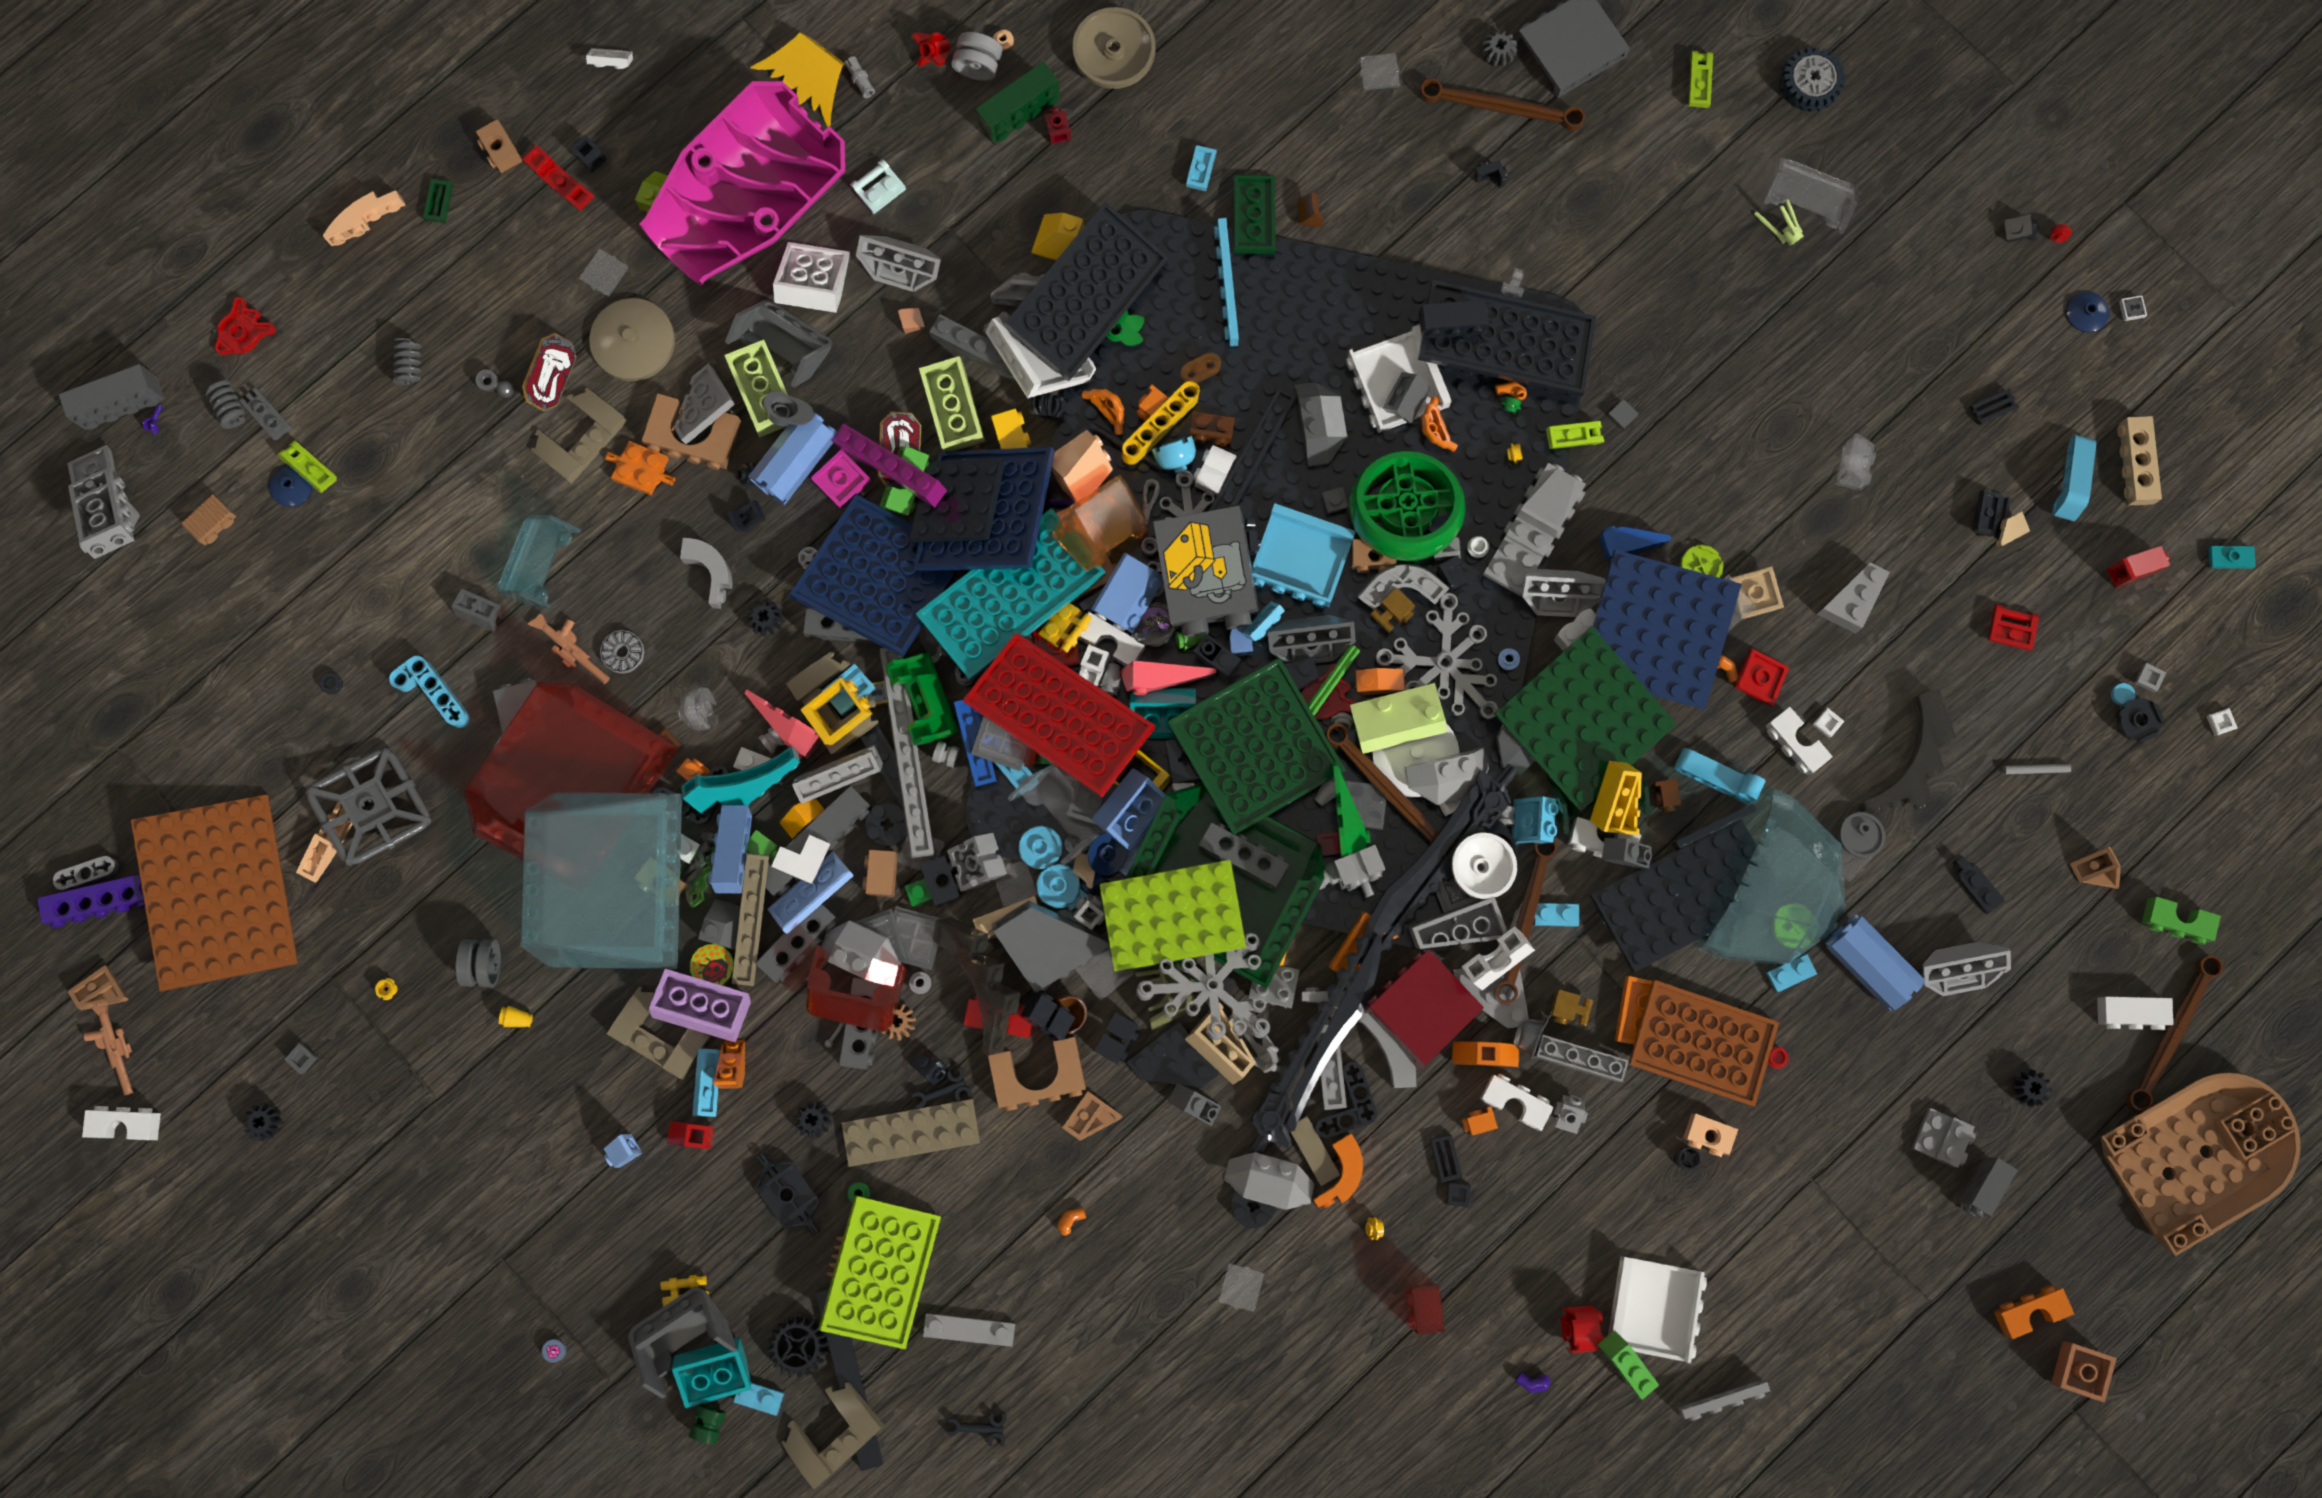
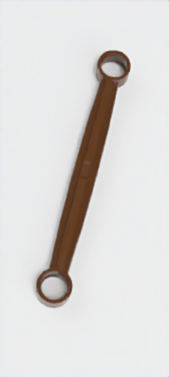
(1502, 105)
(1383, 784)
(1527, 915)
(2174, 1033)

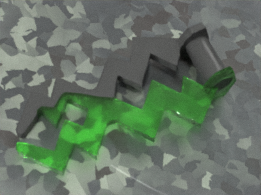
(701, 875)

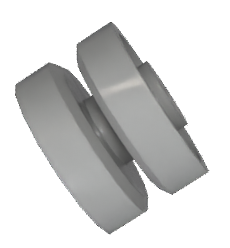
(977, 56)

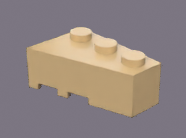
(1227, 1054)

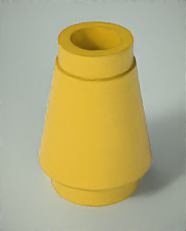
(514, 1017)

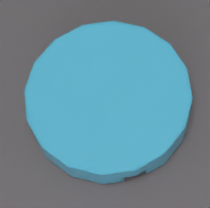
(1040, 847)
(1058, 886)

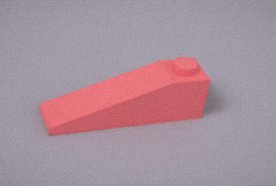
(1150, 676)
(789, 729)

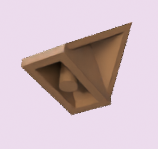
(2098, 868)

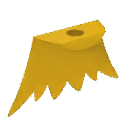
(807, 68)

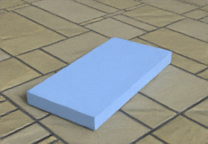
(806, 897)

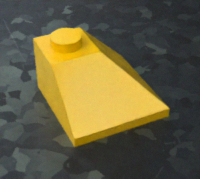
(1056, 234)

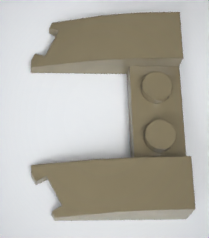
(573, 463)
(808, 686)
(629, 1032)
(863, 1426)

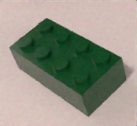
(1018, 103)

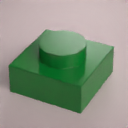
(918, 893)

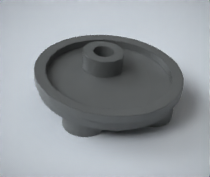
(1862, 835)

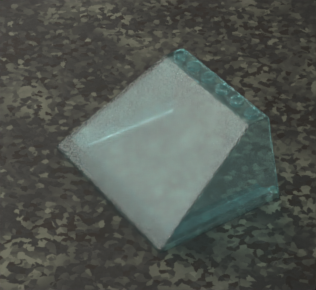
(603, 880)

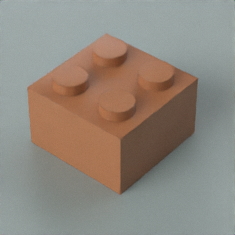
(2083, 1371)

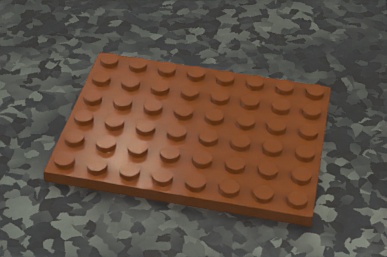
(214, 892)

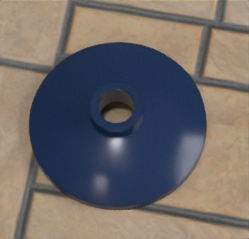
(2081, 317)
(294, 494)
(1112, 859)

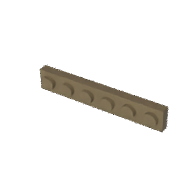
(750, 919)

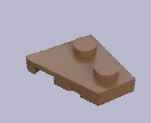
(98, 990)
(1090, 1117)

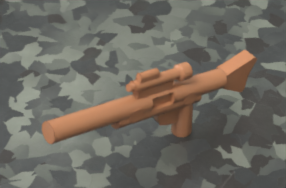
(570, 651)
(114, 1047)

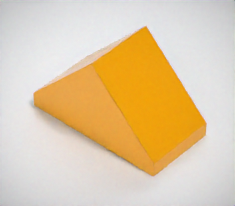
(801, 817)

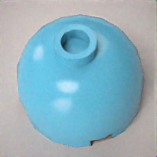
(1175, 454)

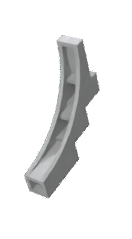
(1397, 1057)

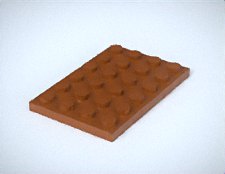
(1703, 1043)

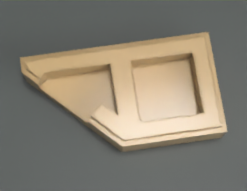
(2012, 528)
(1083, 870)

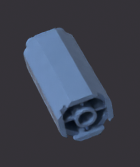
(792, 458)
(1875, 963)

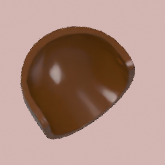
(1077, 1009)

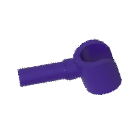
(151, 422)
(1062, 502)

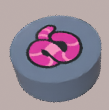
(554, 1350)

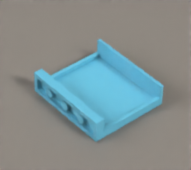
(1302, 555)

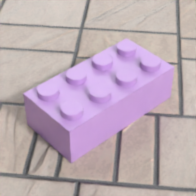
(700, 1005)

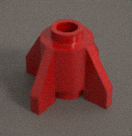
(932, 47)

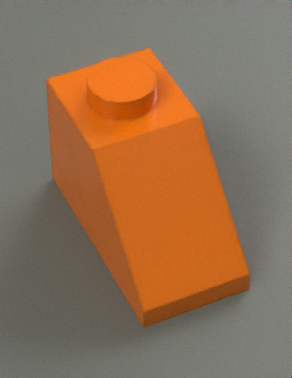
(1380, 681)

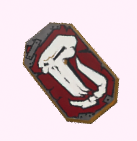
(549, 372)
(895, 431)

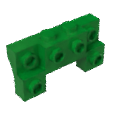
(927, 698)

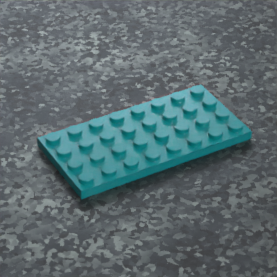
(991, 605)

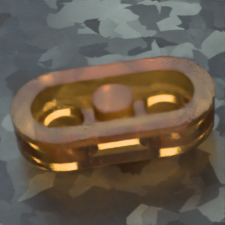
(1200, 369)

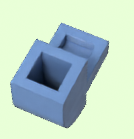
(1240, 644)

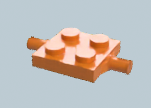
(640, 468)

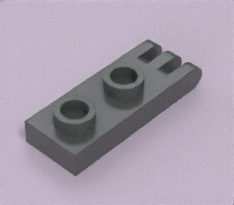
(266, 414)

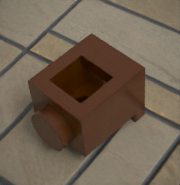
(1667, 795)

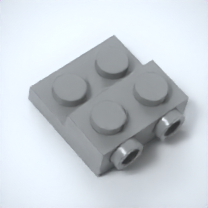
(1944, 1138)

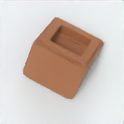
(911, 319)

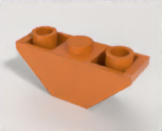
(1485, 1054)
(731, 1065)

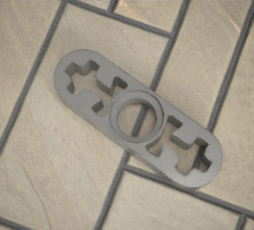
(75, 871)

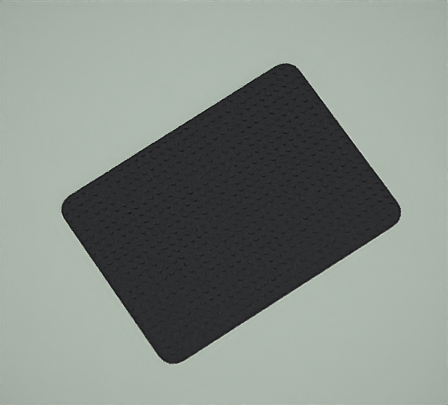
(1295, 328)

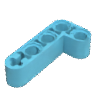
(2077, 478)
(435, 694)
(1719, 777)

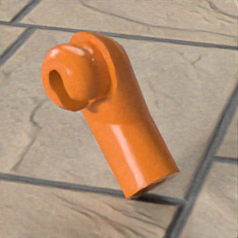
(1513, 389)
(1730, 668)
(1067, 1219)

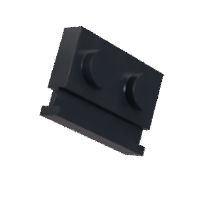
(1990, 512)

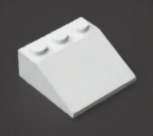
(811, 277)

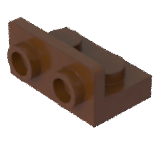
(1211, 428)

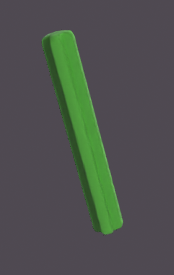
(1333, 678)

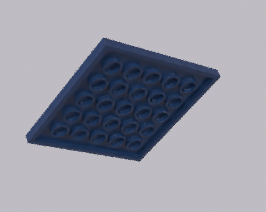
(1015, 516)
(869, 577)
(1666, 624)

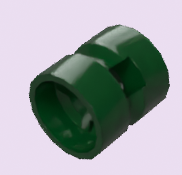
(706, 1427)

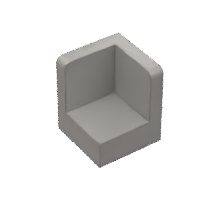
(1450, 551)

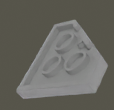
(703, 404)
(1507, 1015)

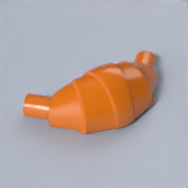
(1109, 405)
(1434, 427)

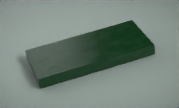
(1254, 214)

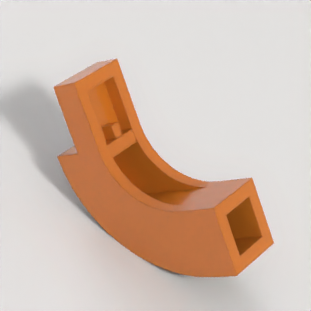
(1351, 1173)

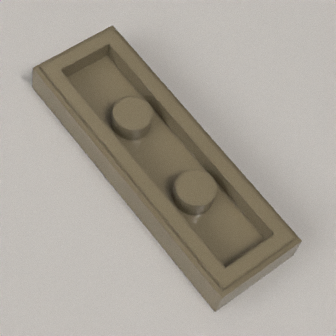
(1314, 1152)

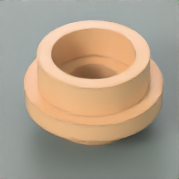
(1008, 42)

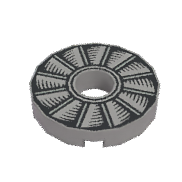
(613, 643)

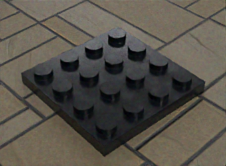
(966, 507)

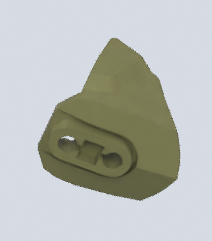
(1161, 1019)

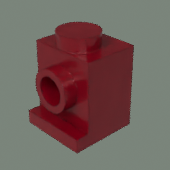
(1057, 132)

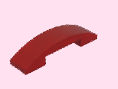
(557, 178)

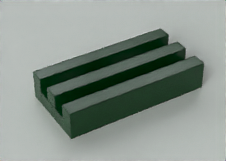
(430, 199)

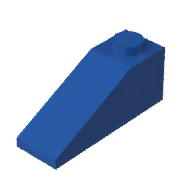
(1630, 540)

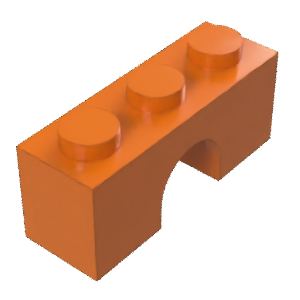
(2015, 1317)

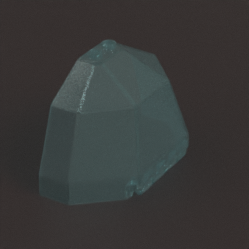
(1789, 894)

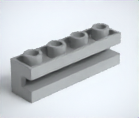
(837, 774)
(1581, 1058)

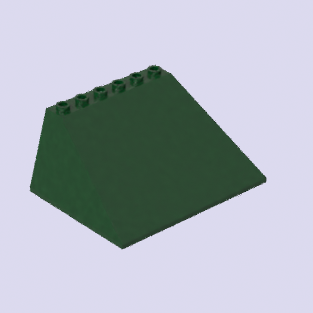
(1270, 914)

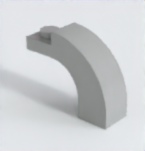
(703, 554)

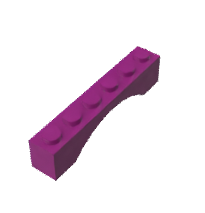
(896, 468)

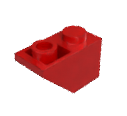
(690, 1135)

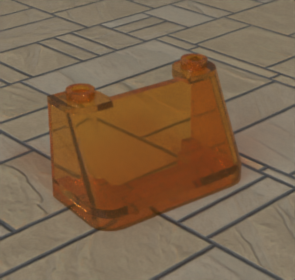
(1100, 523)

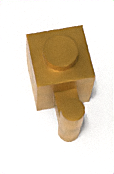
(1396, 607)
(1566, 1006)

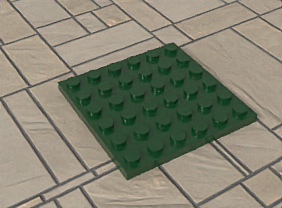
(1583, 715)
(1255, 746)

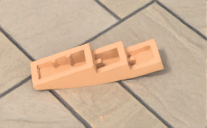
(321, 849)

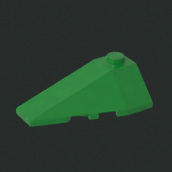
(1350, 824)

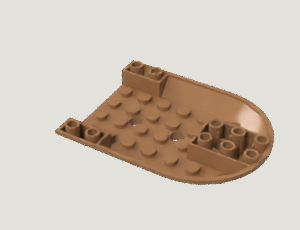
(2210, 1190)

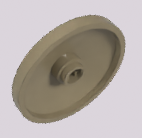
(1114, 47)
(632, 339)

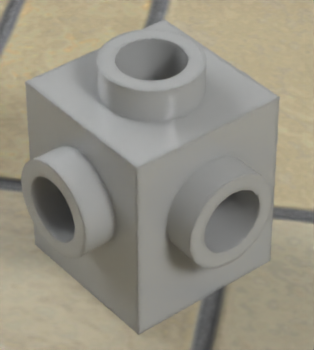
(1089, 917)
(1570, 1113)

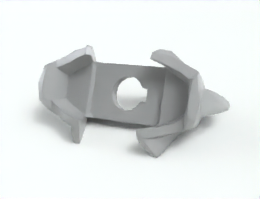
(1266, 1053)

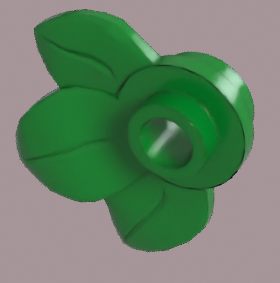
(1129, 327)

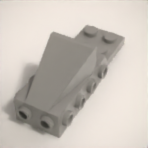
(99, 503)
(1535, 526)

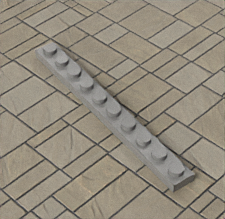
(907, 763)

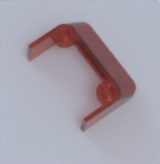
(848, 1009)

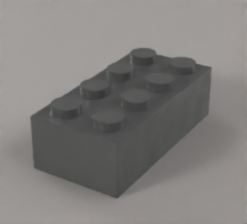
(112, 397)

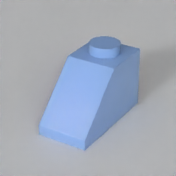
(622, 1150)

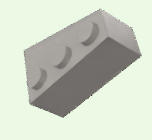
(1855, 601)

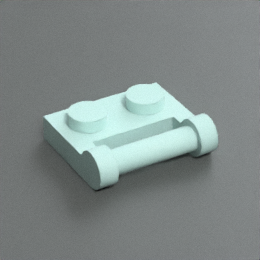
(882, 191)

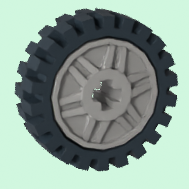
(1802, 89)

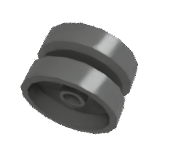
(478, 962)

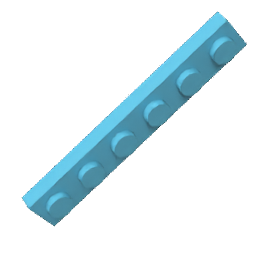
(1227, 290)

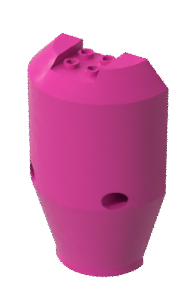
(761, 171)

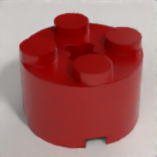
(1581, 1328)

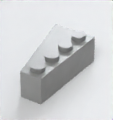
(1462, 925)

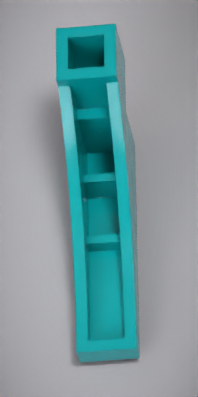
(741, 786)

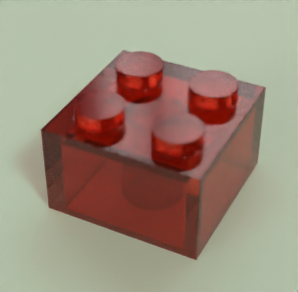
(1425, 1308)

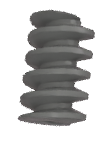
(406, 362)
(225, 404)

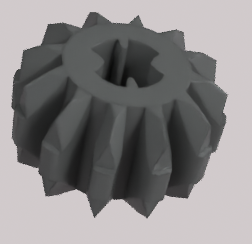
(1503, 42)

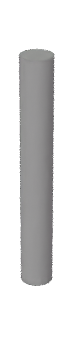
(2033, 769)

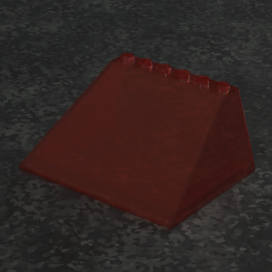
(561, 745)

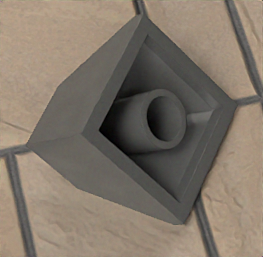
(721, 924)

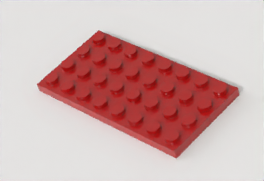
(1059, 714)

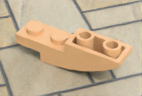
(354, 219)

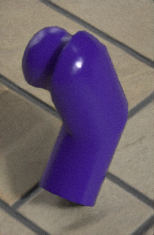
(1535, 1385)

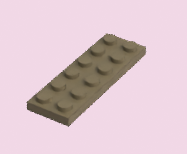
(910, 1132)

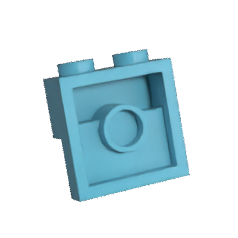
(1534, 820)

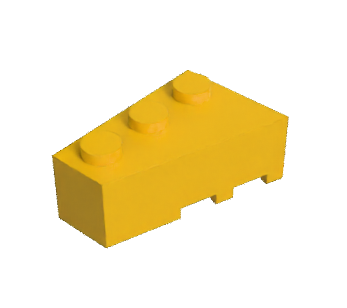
(1009, 429)
(1617, 800)

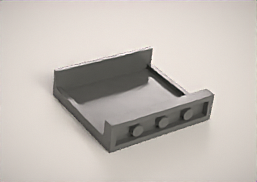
(1573, 43)

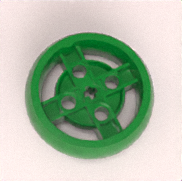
(1414, 472)

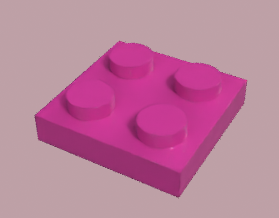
(841, 479)

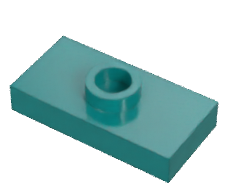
(2231, 557)

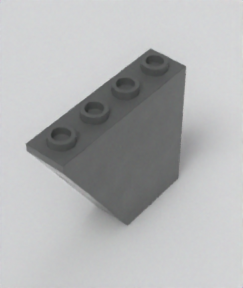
(1046, 943)

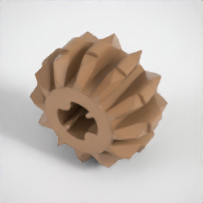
(903, 1027)

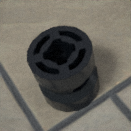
(1690, 1155)

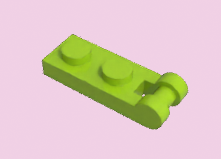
(1700, 79)
(1574, 435)
(307, 466)

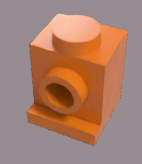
(1150, 403)
(691, 768)
(1479, 1122)

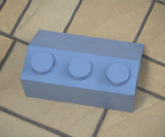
(1128, 593)
(1130, 809)

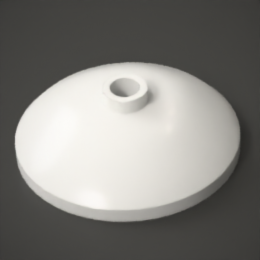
(1497, 862)

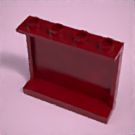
(1424, 1007)

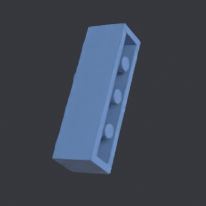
(731, 849)

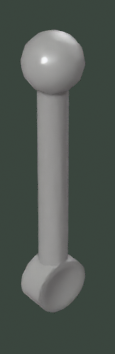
(829, 1043)

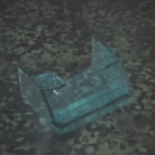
(533, 557)

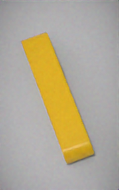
(1155, 431)

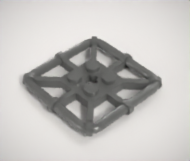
(365, 820)

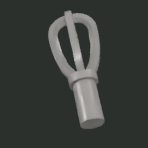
(1148, 507)

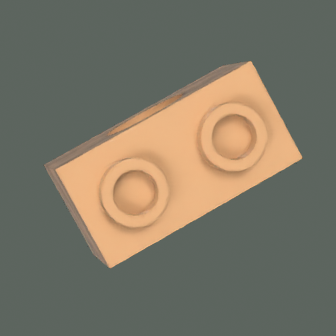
(1723, 1135)

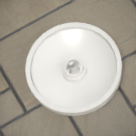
(1395, 758)

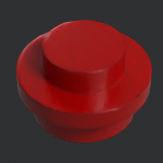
(2060, 233)
(1778, 1057)

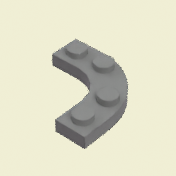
(1402, 576)

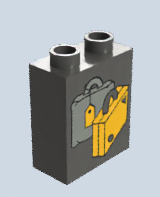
(1207, 570)

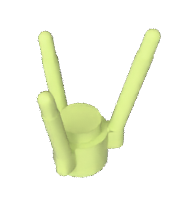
(1791, 233)

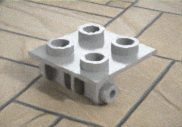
(1280, 990)

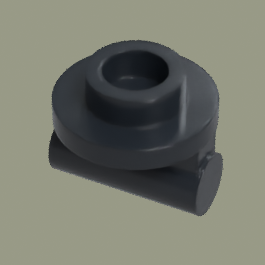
(743, 473)

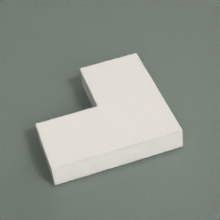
(804, 865)

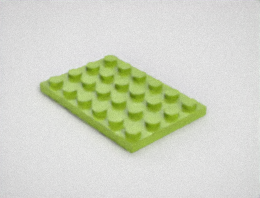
(1172, 915)
(879, 1272)

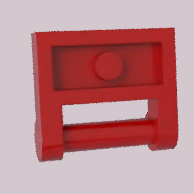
(2010, 633)

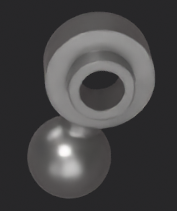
(504, 388)

